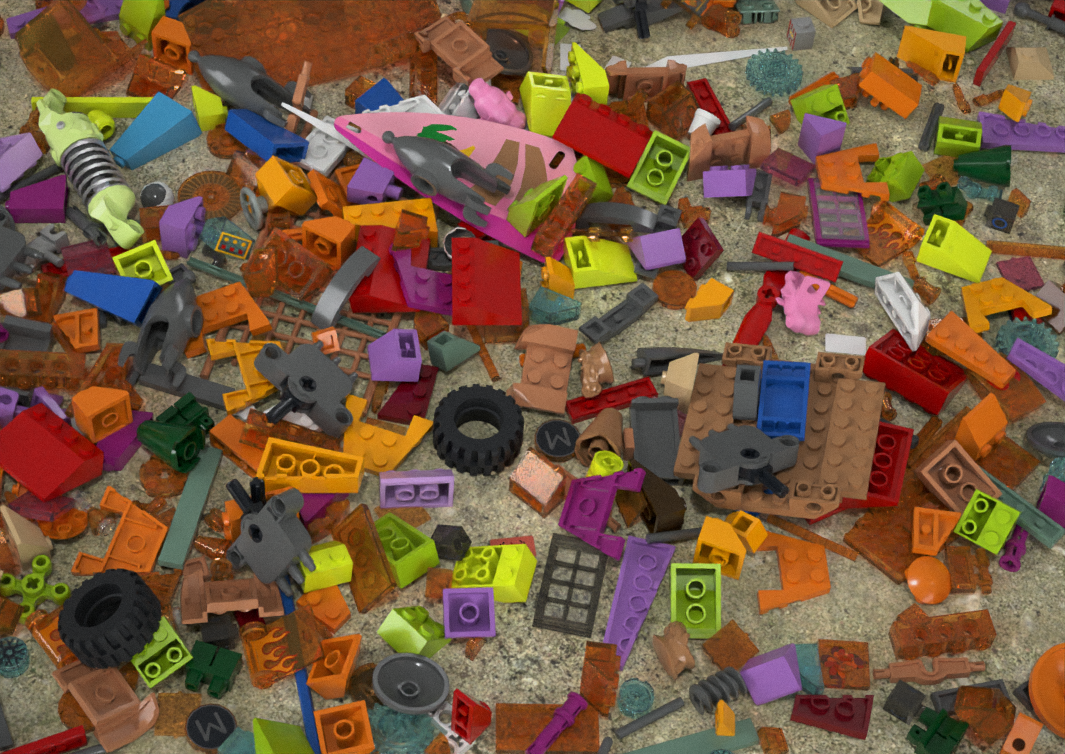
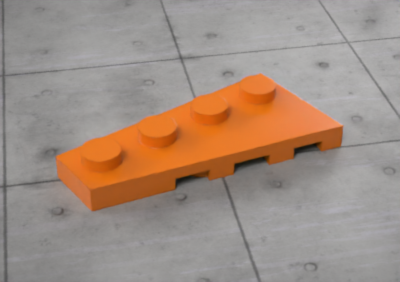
(965, 346)

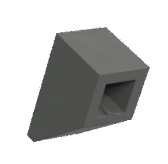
(747, 392)

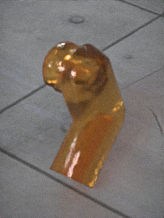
(152, 507)

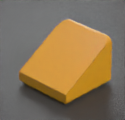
(724, 720)

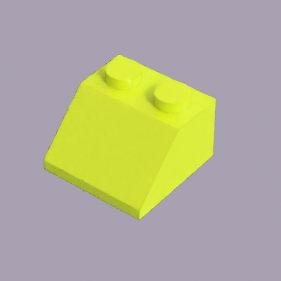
(144, 263)
(332, 566)

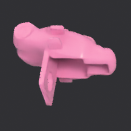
(495, 105)
(802, 302)

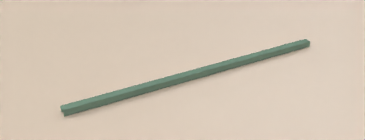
(286, 298)

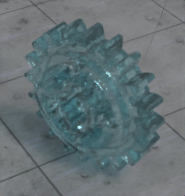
(778, 72)
(1028, 332)
(399, 731)

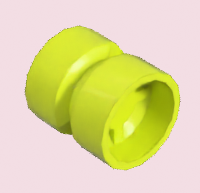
(605, 464)

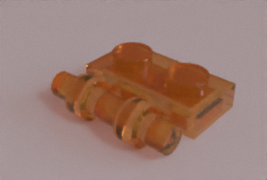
(961, 570)

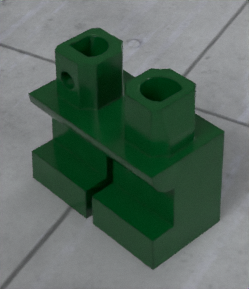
(943, 201)
(188, 412)
(212, 668)
(942, 733)

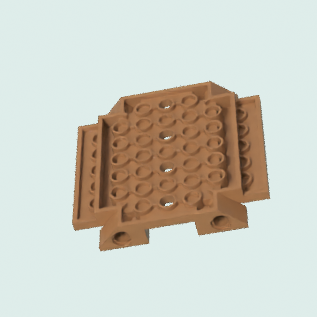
(838, 436)

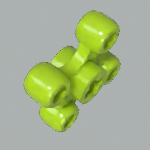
(34, 588)

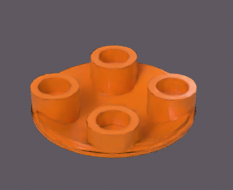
(66, 526)
(928, 580)

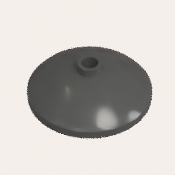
(510, 51)
(1048, 438)
(410, 683)

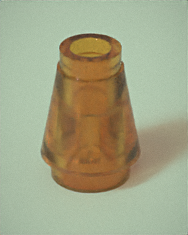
(212, 547)

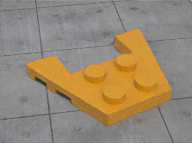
(995, 297)
(255, 383)
(380, 447)

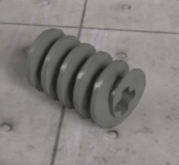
(717, 688)

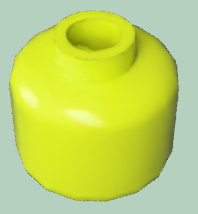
(103, 121)

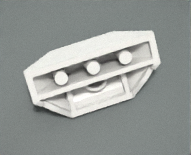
(459, 102)
(903, 307)

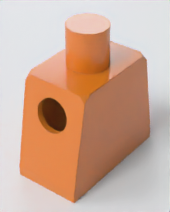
(1022, 735)

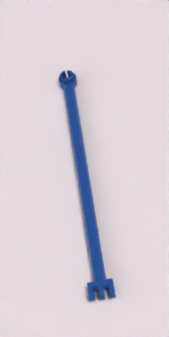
(304, 691)

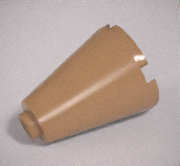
(600, 435)

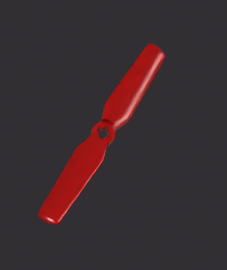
(760, 315)

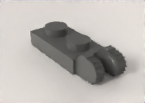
(759, 195)

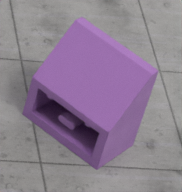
(728, 183)
(182, 226)
(395, 356)

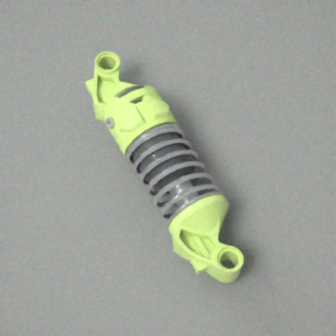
(81, 153)

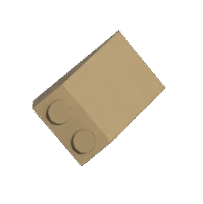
(828, 11)

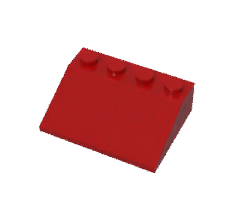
(603, 134)
(485, 284)
(382, 289)
(915, 374)
(47, 453)
(887, 468)

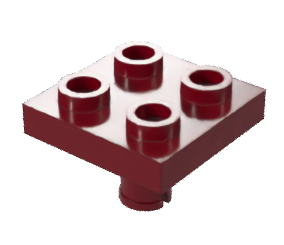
(700, 248)

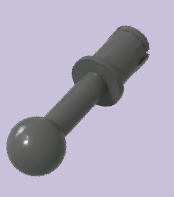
(1023, 9)

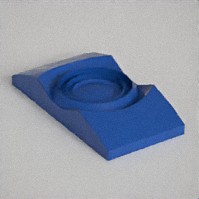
(784, 398)

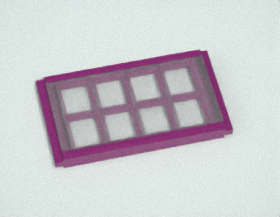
(837, 217)

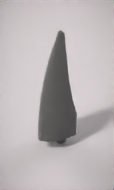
(656, 359)

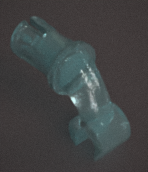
(974, 190)

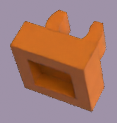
(329, 339)

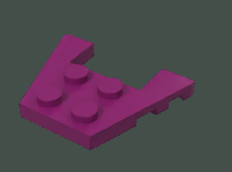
(423, 287)
(590, 505)

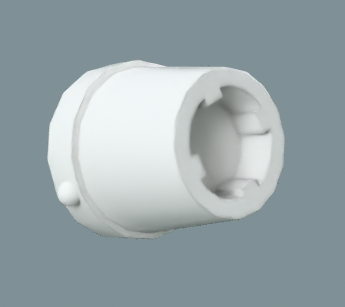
(702, 117)

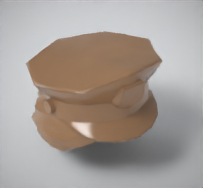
(594, 370)
(673, 649)

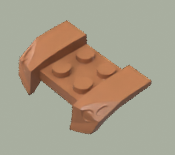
(460, 50)
(653, 80)
(731, 148)
(544, 367)
(218, 597)
(108, 703)

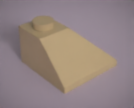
(1029, 63)
(680, 380)
(25, 538)

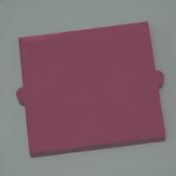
(1021, 273)

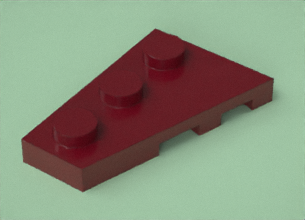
(410, 398)
(840, 715)

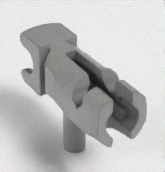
(48, 244)

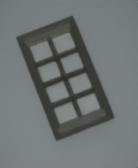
(570, 587)

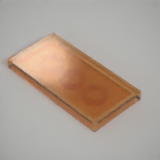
(371, 570)
(521, 724)

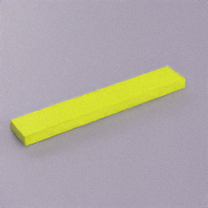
(113, 106)

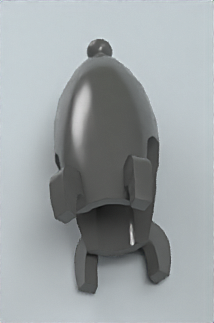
(246, 85)
(438, 166)
(167, 326)

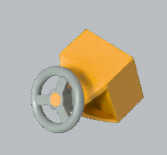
(281, 189)

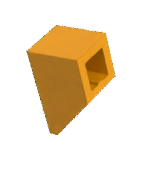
(1015, 102)
(557, 277)
(710, 302)
(748, 529)

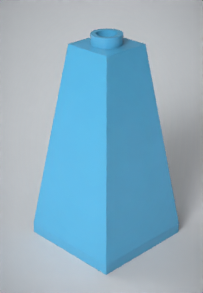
(154, 132)

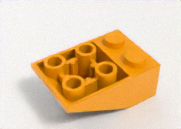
(934, 51)

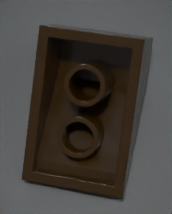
(664, 507)

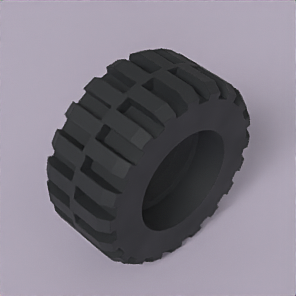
(483, 405)
(109, 618)

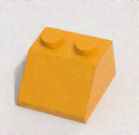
(720, 545)

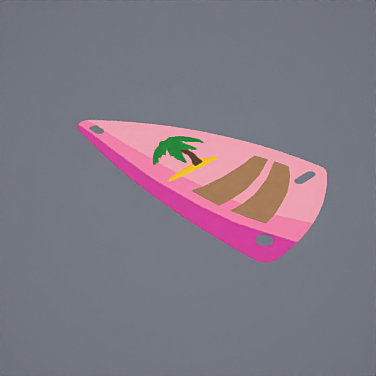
(484, 141)

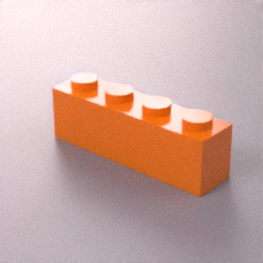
(226, 437)

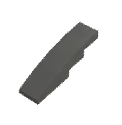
(622, 16)

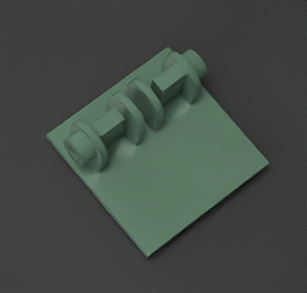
(766, 10)

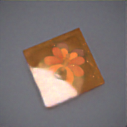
(844, 664)

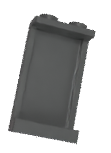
(26, 336)
(656, 435)

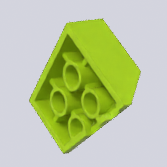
(971, 20)

